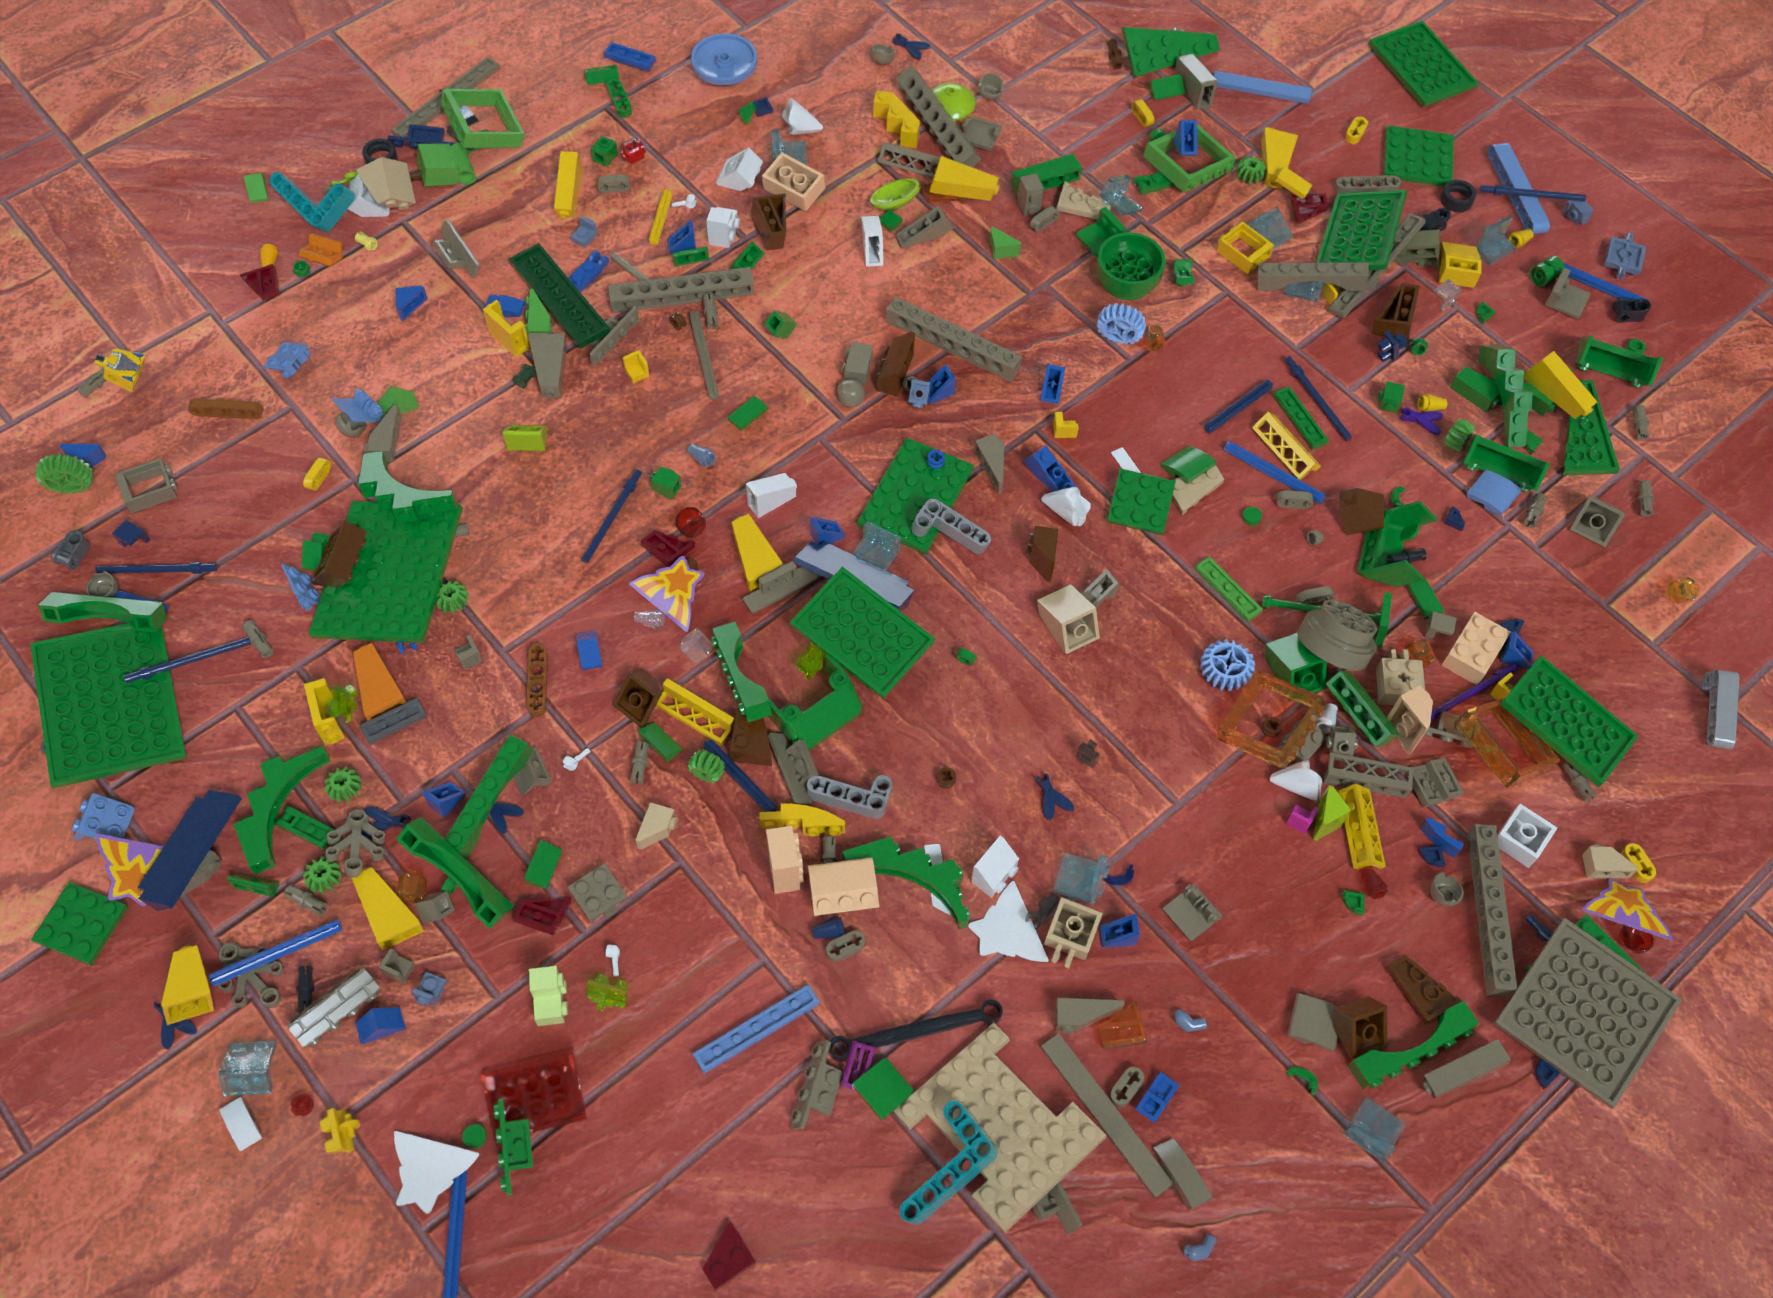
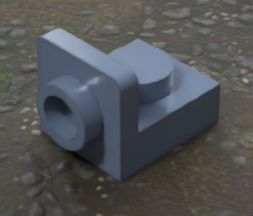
(585, 232)
(429, 990)

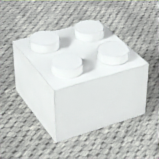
(1525, 835)

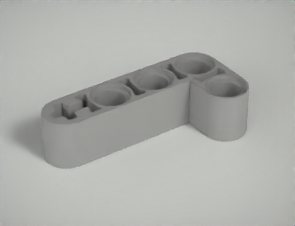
(951, 529)
(1722, 707)
(850, 792)

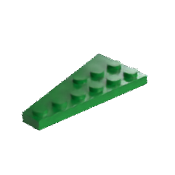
(1589, 443)

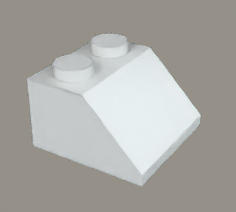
(740, 170)
(364, 202)
(995, 867)

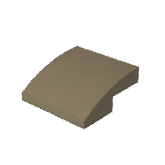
(1435, 783)
(1313, 1022)

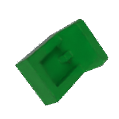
(1182, 272)

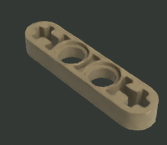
(1348, 184)

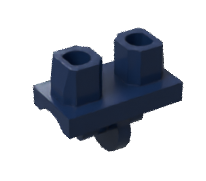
(1390, 346)

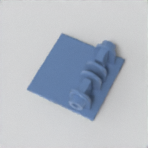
(288, 358)
(360, 408)
(302, 587)

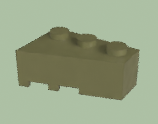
(1422, 249)

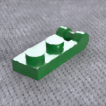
(1152, 183)
(304, 827)

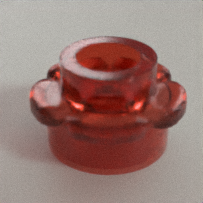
(306, 1109)

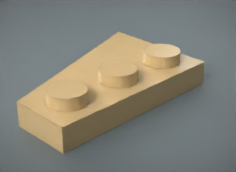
(1078, 203)
(1189, 494)

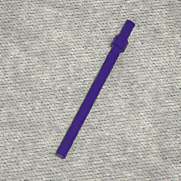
(1495, 678)

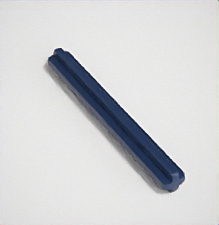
(1238, 406)
(740, 777)

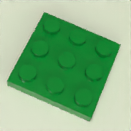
(1141, 501)
(79, 923)

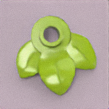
(348, 178)

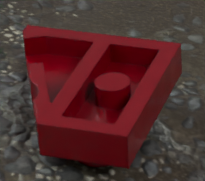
(1309, 206)
(263, 281)
(666, 547)
(542, 913)

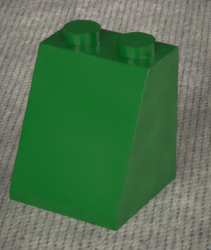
(1296, 664)

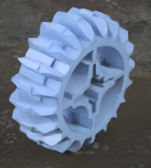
(1121, 324)
(1215, 668)

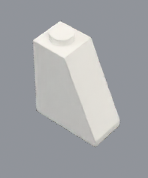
(872, 240)
(770, 493)

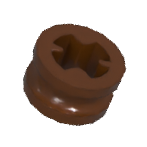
(678, 321)
(1269, 732)
(946, 784)

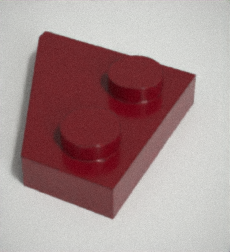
(728, 1258)

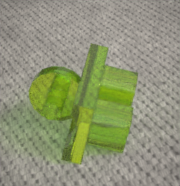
(810, 661)
(342, 702)
(606, 994)

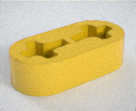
(1142, 113)
(1359, 131)
(317, 474)
(1641, 861)

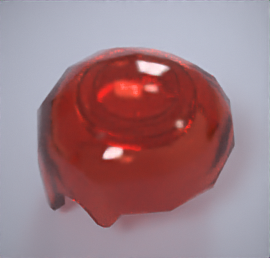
(690, 522)
(1636, 940)

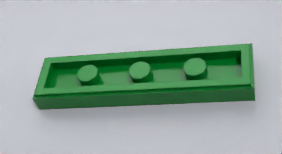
(1300, 418)

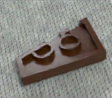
(1420, 989)

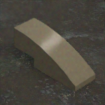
(1182, 1174)

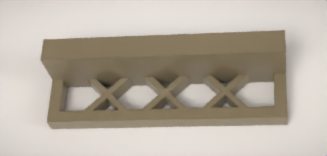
(911, 154)
(1376, 784)

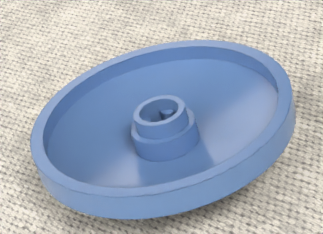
(724, 59)

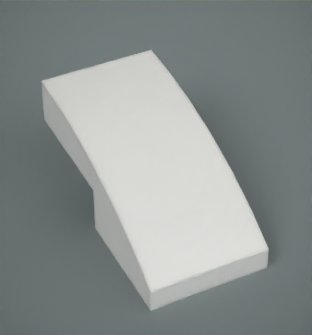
(240, 1124)

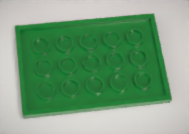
(1423, 63)
(1363, 228)
(908, 487)
(862, 632)
(1569, 720)

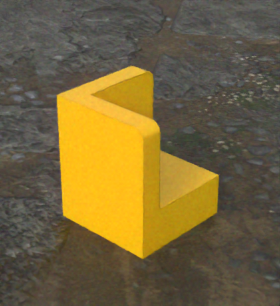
(1330, 292)
(636, 366)
(1064, 429)
(1502, 687)

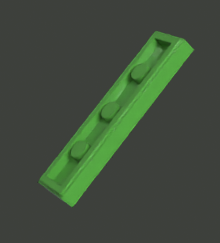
(1228, 589)

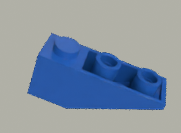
(1048, 469)

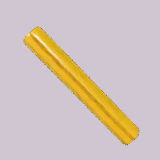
(660, 217)

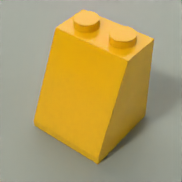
(186, 987)

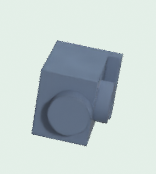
(1578, 212)
(922, 386)

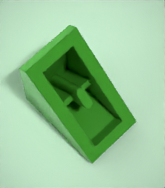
(256, 187)
(1003, 245)
(396, 396)

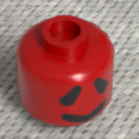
(633, 151)

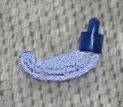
(1123, 879)

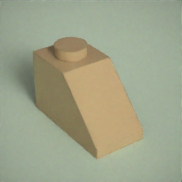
(656, 825)
(1606, 863)

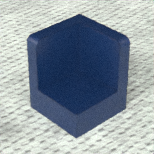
(128, 534)

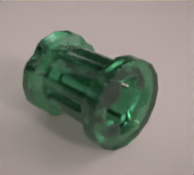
(524, 376)

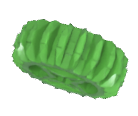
(64, 474)

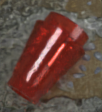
(1373, 882)

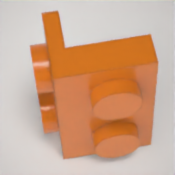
(322, 250)

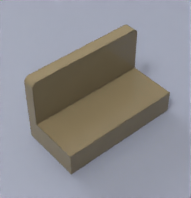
(532, 774)

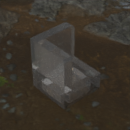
(1448, 292)
(696, 646)

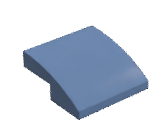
(1494, 492)

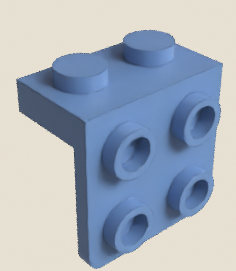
(103, 817)

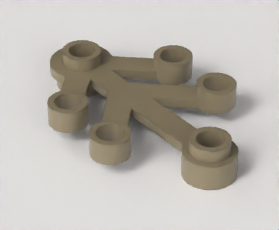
(356, 821)
(266, 993)

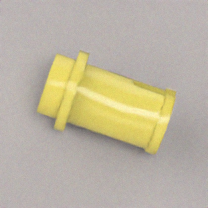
(369, 242)

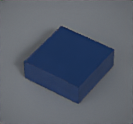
(763, 107)

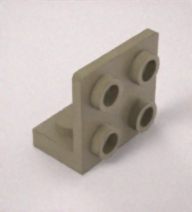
(1566, 297)

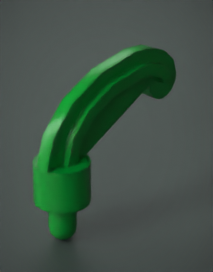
(1396, 495)
(1306, 1075)

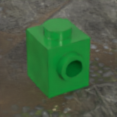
(604, 151)
(780, 324)
(1391, 397)
(666, 482)

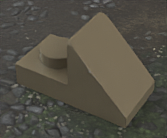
(1102, 588)

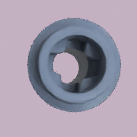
(702, 455)

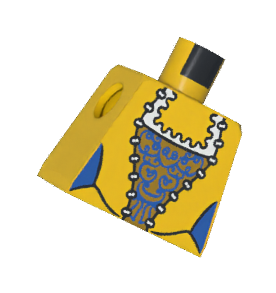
(122, 368)

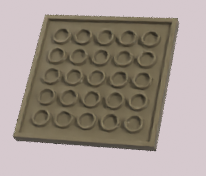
(1588, 1012)

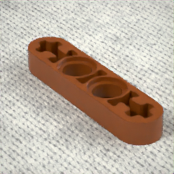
(225, 409)
(540, 679)

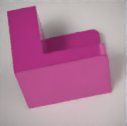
(1301, 818)

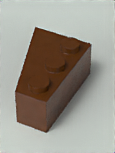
(770, 219)
(1398, 313)
(750, 742)

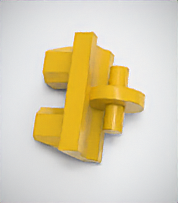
(342, 1131)

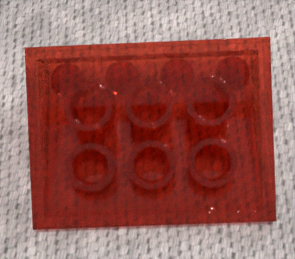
(536, 1088)

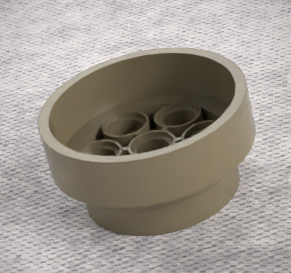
(1339, 635)

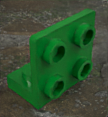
(1098, 232)

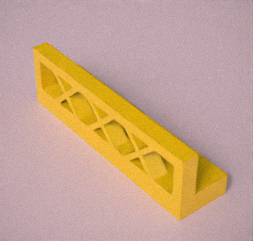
(1293, 443)
(699, 706)
(1360, 828)

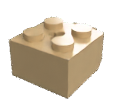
(1397, 677)
(1076, 942)

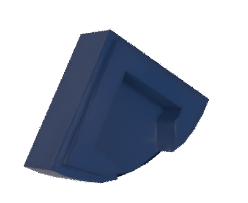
(1455, 520)
(1513, 625)
(1433, 856)
(1545, 1073)

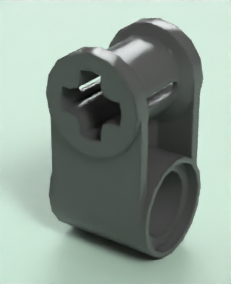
(71, 550)

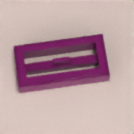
(844, 1081)

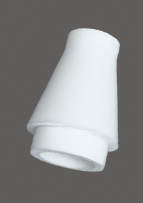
(1328, 718)

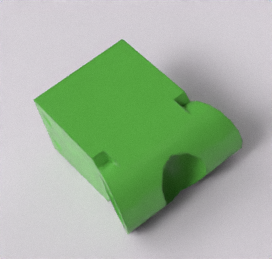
(444, 164)

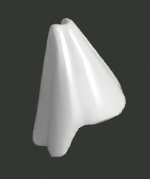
(799, 119)
(1068, 505)
(1300, 780)

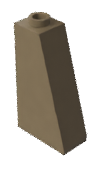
(1197, 81)
(549, 358)
(1466, 1069)

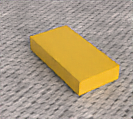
(1293, 182)

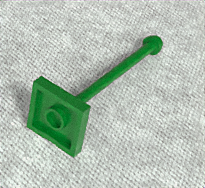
(1381, 618)

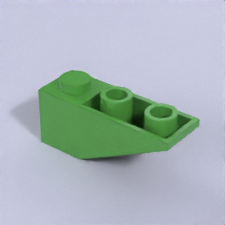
(537, 316)

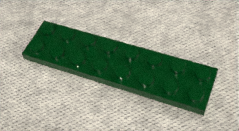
(559, 296)

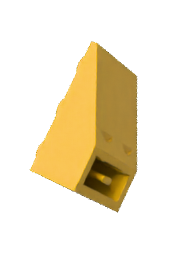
(1459, 264)

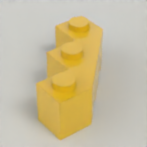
(898, 118)

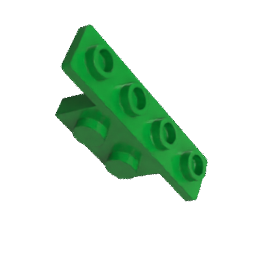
(515, 1146)

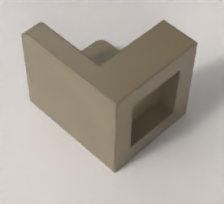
(1440, 623)
(468, 654)
(434, 906)
(396, 967)

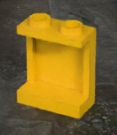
(513, 337)
(318, 695)

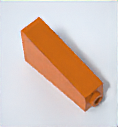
(375, 683)

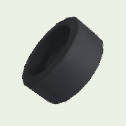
(377, 145)
(1460, 187)

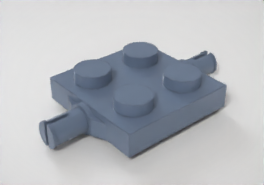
(1625, 255)

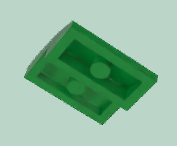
(1189, 464)
(883, 1088)

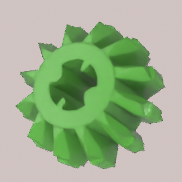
(1250, 170)
(1459, 435)
(452, 597)
(706, 766)
(348, 778)
(322, 875)

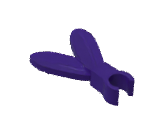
(1424, 419)

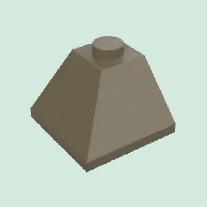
(1597, 520)

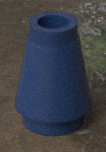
(829, 929)

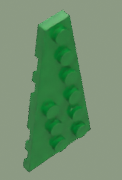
(1157, 49)

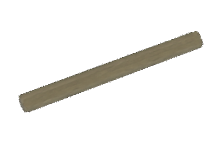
(704, 355)

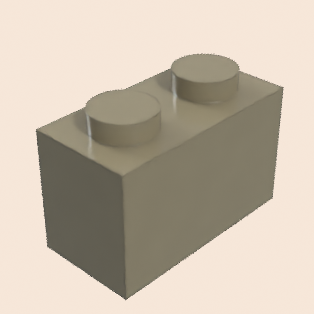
(1030, 194)
(858, 362)

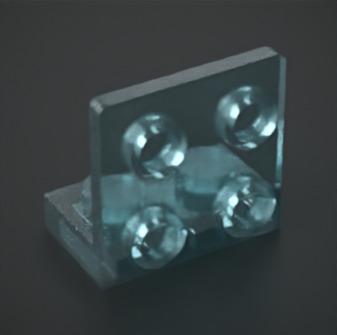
(794, 149)
(1114, 195)
(1272, 227)
(1493, 243)
(1306, 290)
(878, 546)
(247, 1068)
(1375, 1129)

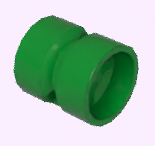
(1546, 271)

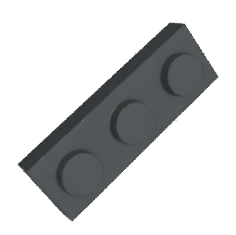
(393, 721)

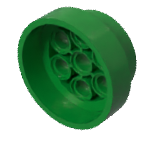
(1130, 265)

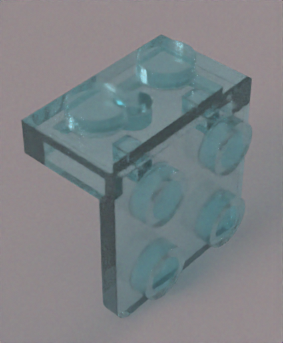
(1081, 878)

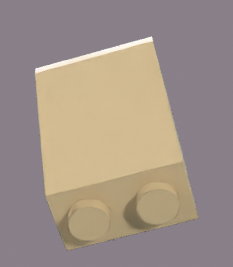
(388, 182)
(1069, 618)

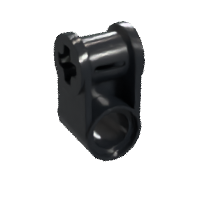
(1436, 220)
(1632, 311)

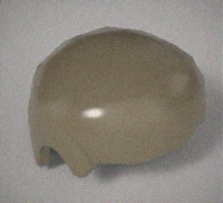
(882, 54)
(991, 86)
(851, 392)
(348, 427)
(102, 585)
(1446, 890)

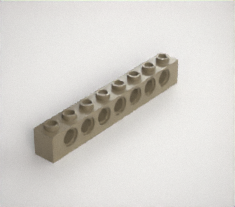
(937, 117)
(681, 289)
(953, 339)
(1491, 911)

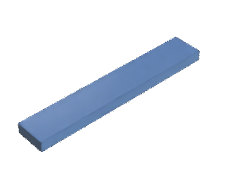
(1263, 87)
(756, 1029)

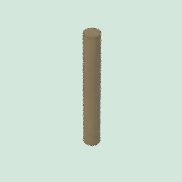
(628, 267)

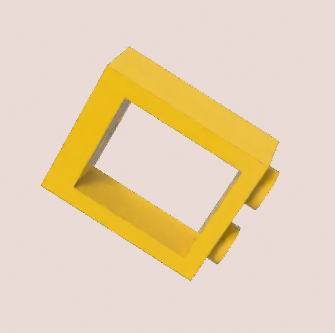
(1251, 237)

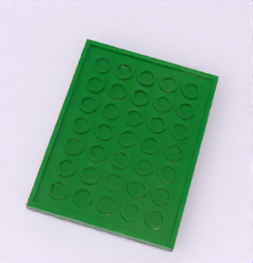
(393, 580)
(96, 720)

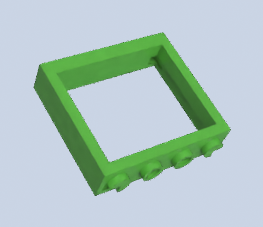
(453, 98)
(1156, 156)

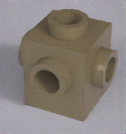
(1342, 740)

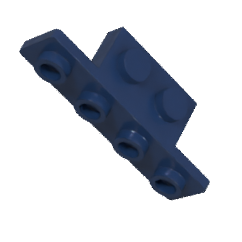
(420, 135)

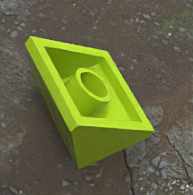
(526, 437)
(1330, 814)

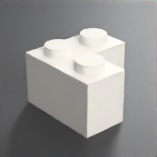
(722, 226)

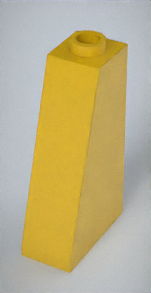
(1276, 153)
(963, 181)
(568, 184)
(1560, 385)
(754, 551)
(385, 911)

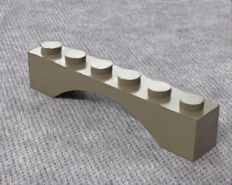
(1346, 275)

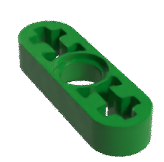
(620, 92)

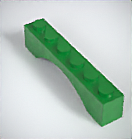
(66, 607)
(752, 697)
(468, 826)
(429, 845)
(1377, 1065)

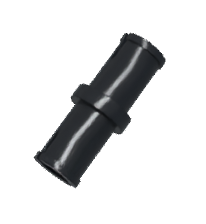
(1410, 556)
(304, 987)

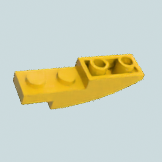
(810, 818)

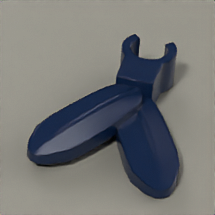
(912, 46)
(1052, 797)
(501, 809)
(384, 820)
(168, 1031)

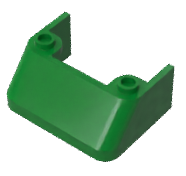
(1617, 362)
(1506, 462)
(1399, 526)
(823, 717)

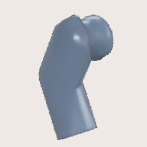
(1187, 1023)
(1202, 1251)

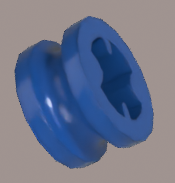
(931, 461)

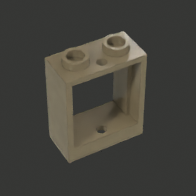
(141, 473)

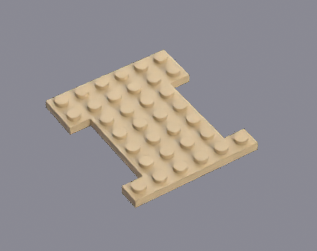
(1030, 1140)

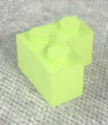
(547, 991)

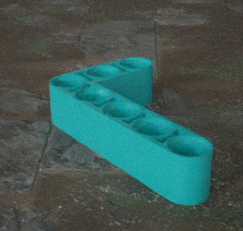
(320, 216)
(954, 1167)

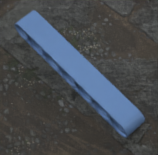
(1513, 176)

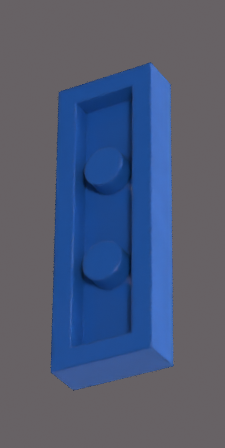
(630, 56)

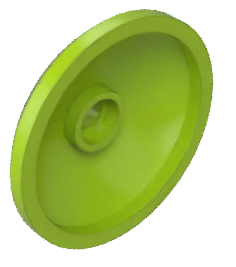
(956, 99)
(895, 194)

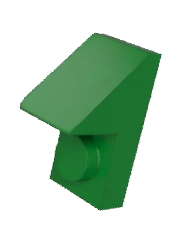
(313, 551)

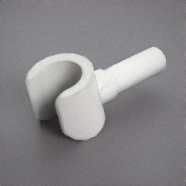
(689, 202)
(571, 763)
(614, 952)

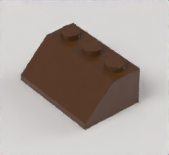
(896, 364)
(340, 556)

